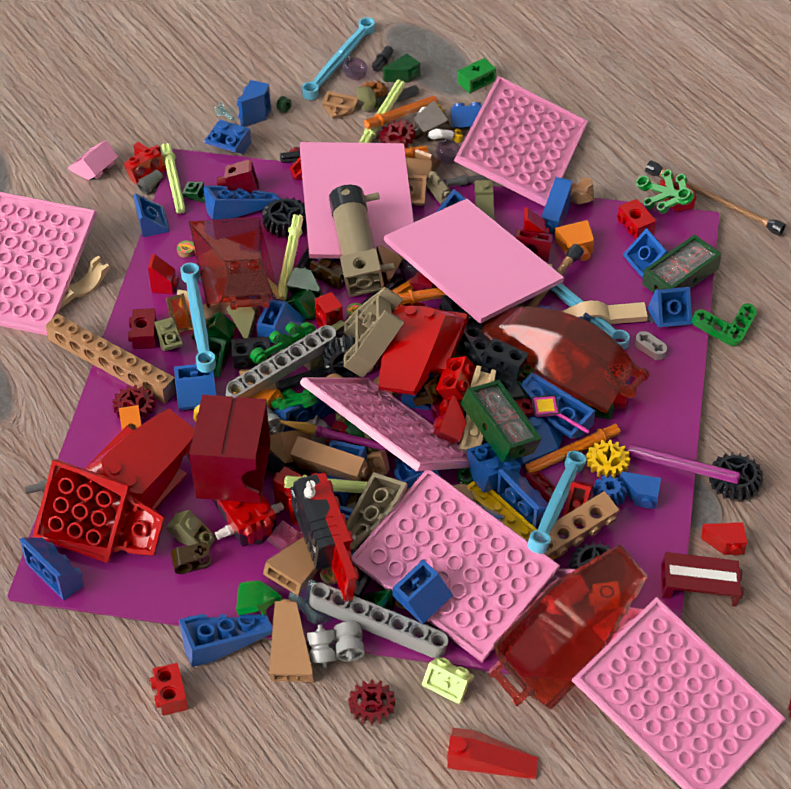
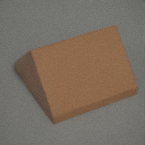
(283, 443)

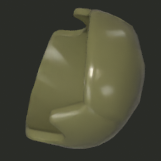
(367, 96)

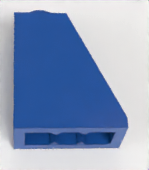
(557, 203)

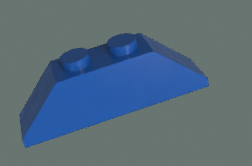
(550, 439)

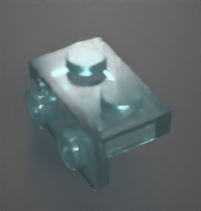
(303, 604)

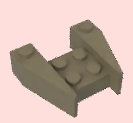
(373, 331)

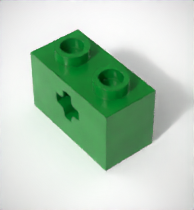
(476, 75)

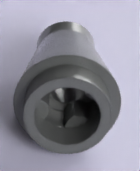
(149, 181)

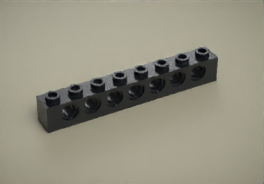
(475, 343)

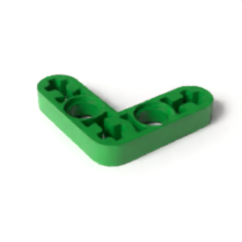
(727, 329)

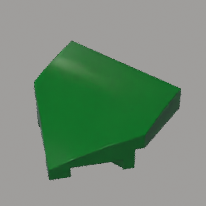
(255, 597)

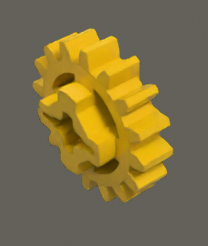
(598, 456)

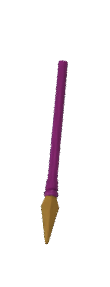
(309, 428)

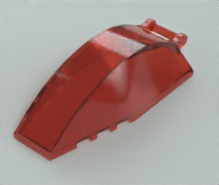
(569, 353)
(567, 627)

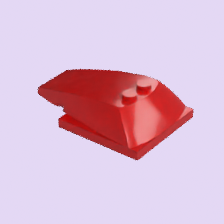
(419, 347)
(148, 457)
(95, 514)

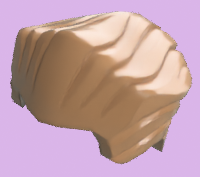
(583, 191)

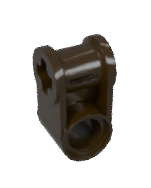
(190, 558)

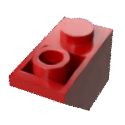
(451, 421)

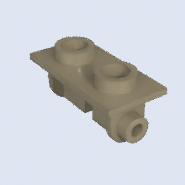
(437, 187)

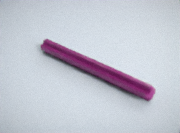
(683, 463)

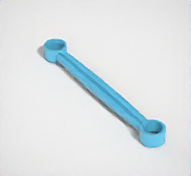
(366, 27)
(571, 300)
(198, 318)
(573, 463)

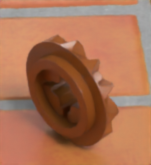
(379, 88)

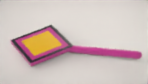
(548, 406)

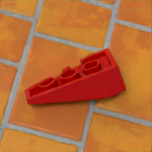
(483, 754)

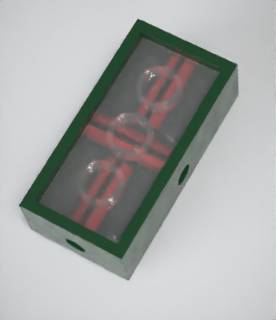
(683, 266)
(501, 421)

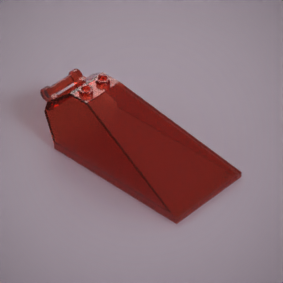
(234, 262)

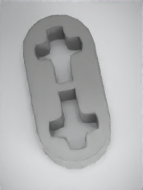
(648, 344)

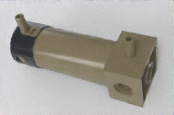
(355, 240)

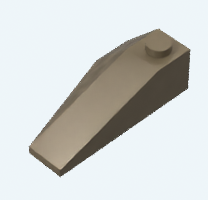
(373, 506)

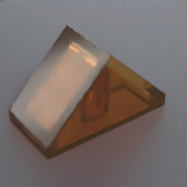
(179, 311)

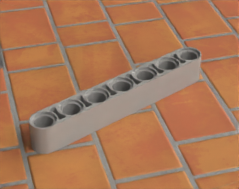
(284, 357)
(385, 628)

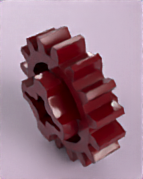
(398, 133)
(133, 397)
(371, 704)

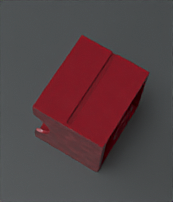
(230, 448)

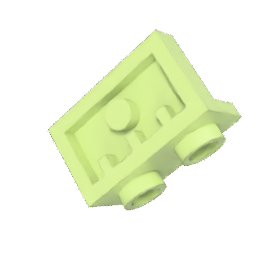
(447, 679)

